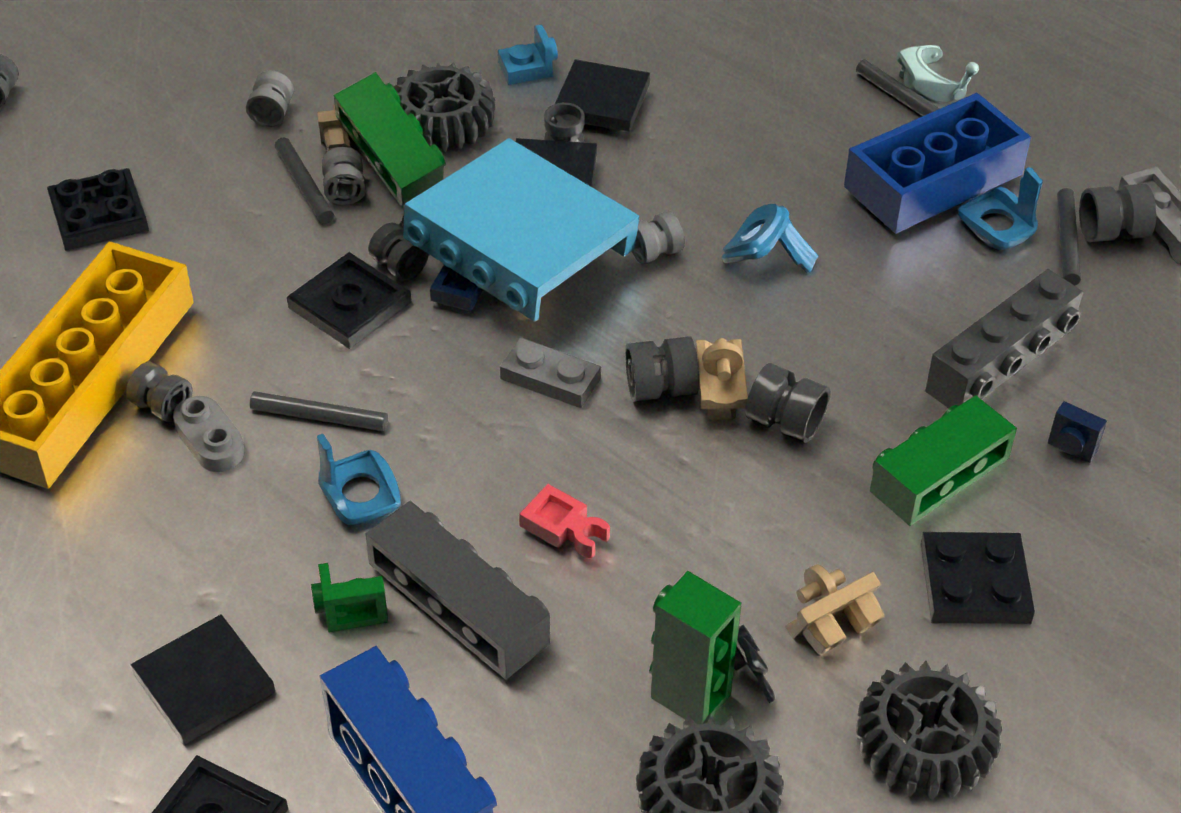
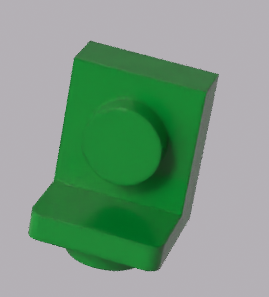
(349, 603)

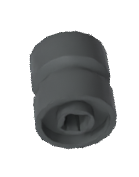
(1115, 213)
(677, 366)
(792, 404)

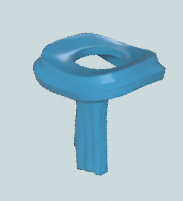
(1001, 200)
(754, 243)
(363, 464)

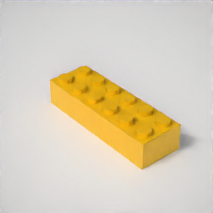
(83, 357)

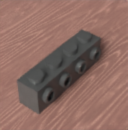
(1004, 340)
(459, 589)

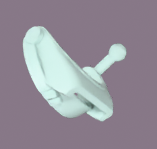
(925, 81)

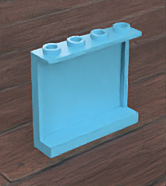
(517, 225)

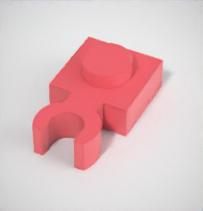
(560, 518)

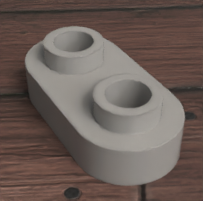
(201, 427)

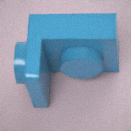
(529, 61)

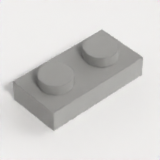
(550, 372)

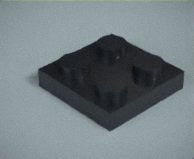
(976, 578)

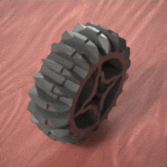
(448, 104)
(941, 754)
(723, 758)

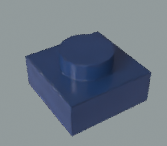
(454, 290)
(1077, 431)

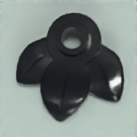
(747, 655)

